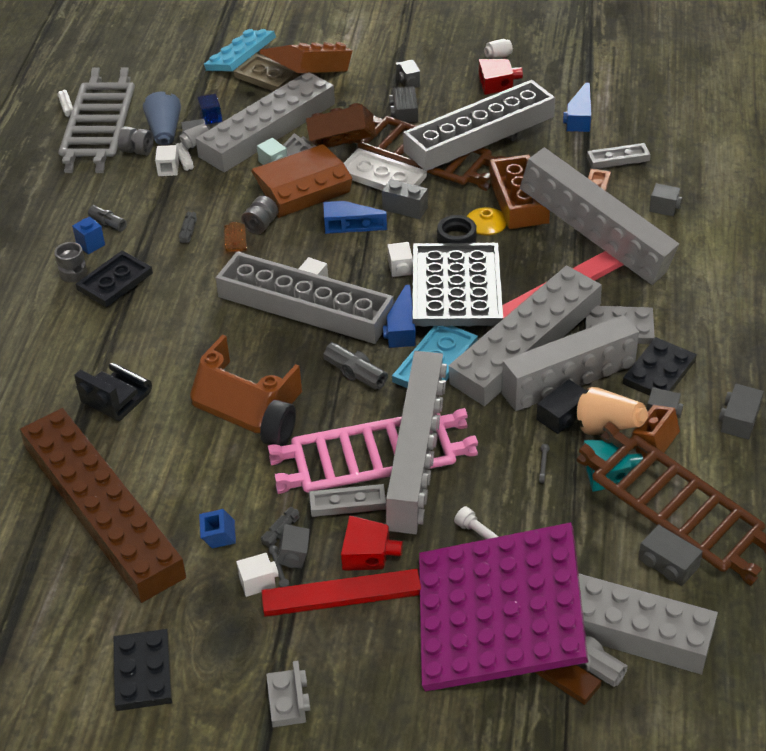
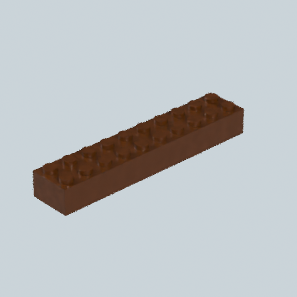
(103, 505)

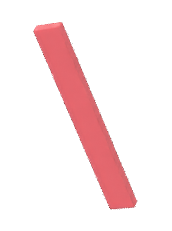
(592, 268)

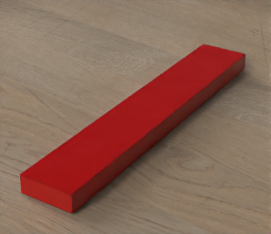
(341, 592)

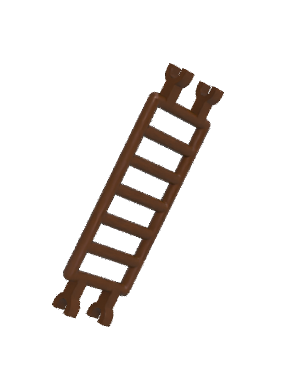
(469, 176)
(732, 560)

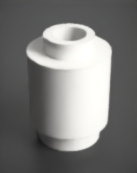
(498, 49)

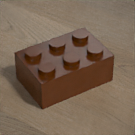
(341, 126)

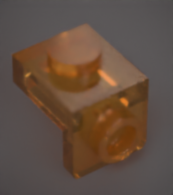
(235, 237)

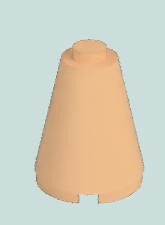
(601, 406)

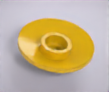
(488, 220)

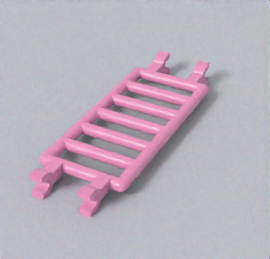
(285, 482)

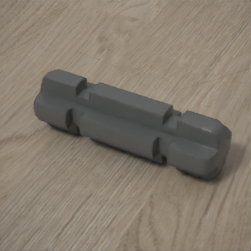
(187, 227)
(290, 517)

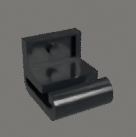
(114, 393)

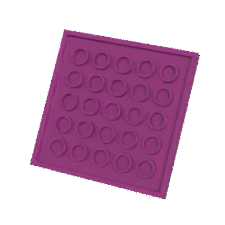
(501, 608)

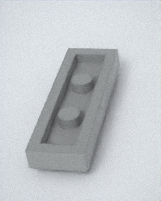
(618, 156)
(347, 500)

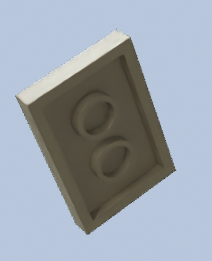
(265, 72)

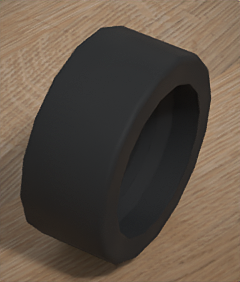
(456, 223)
(278, 423)

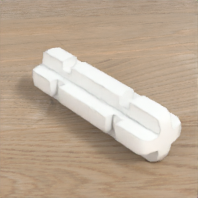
(65, 102)
(184, 157)

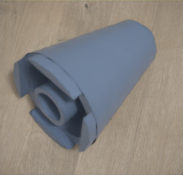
(162, 116)

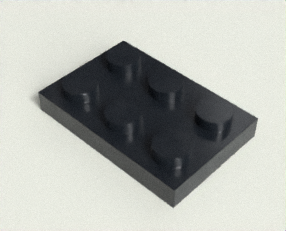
(114, 278)
(659, 367)
(142, 670)

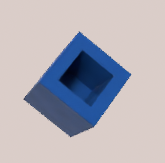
(89, 235)
(217, 528)

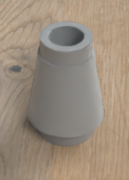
(189, 136)

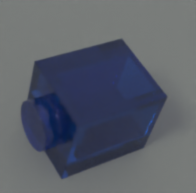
(210, 109)

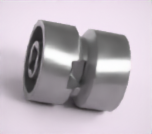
(135, 140)
(259, 214)
(70, 261)

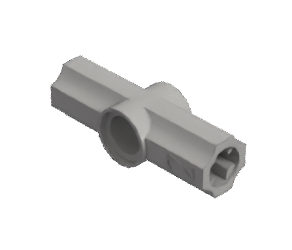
(603, 664)

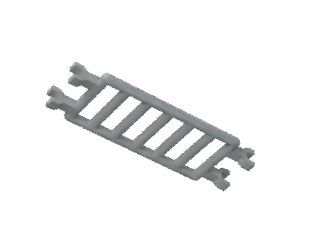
(101, 154)

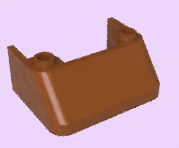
(236, 397)

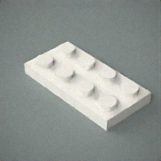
(378, 170)

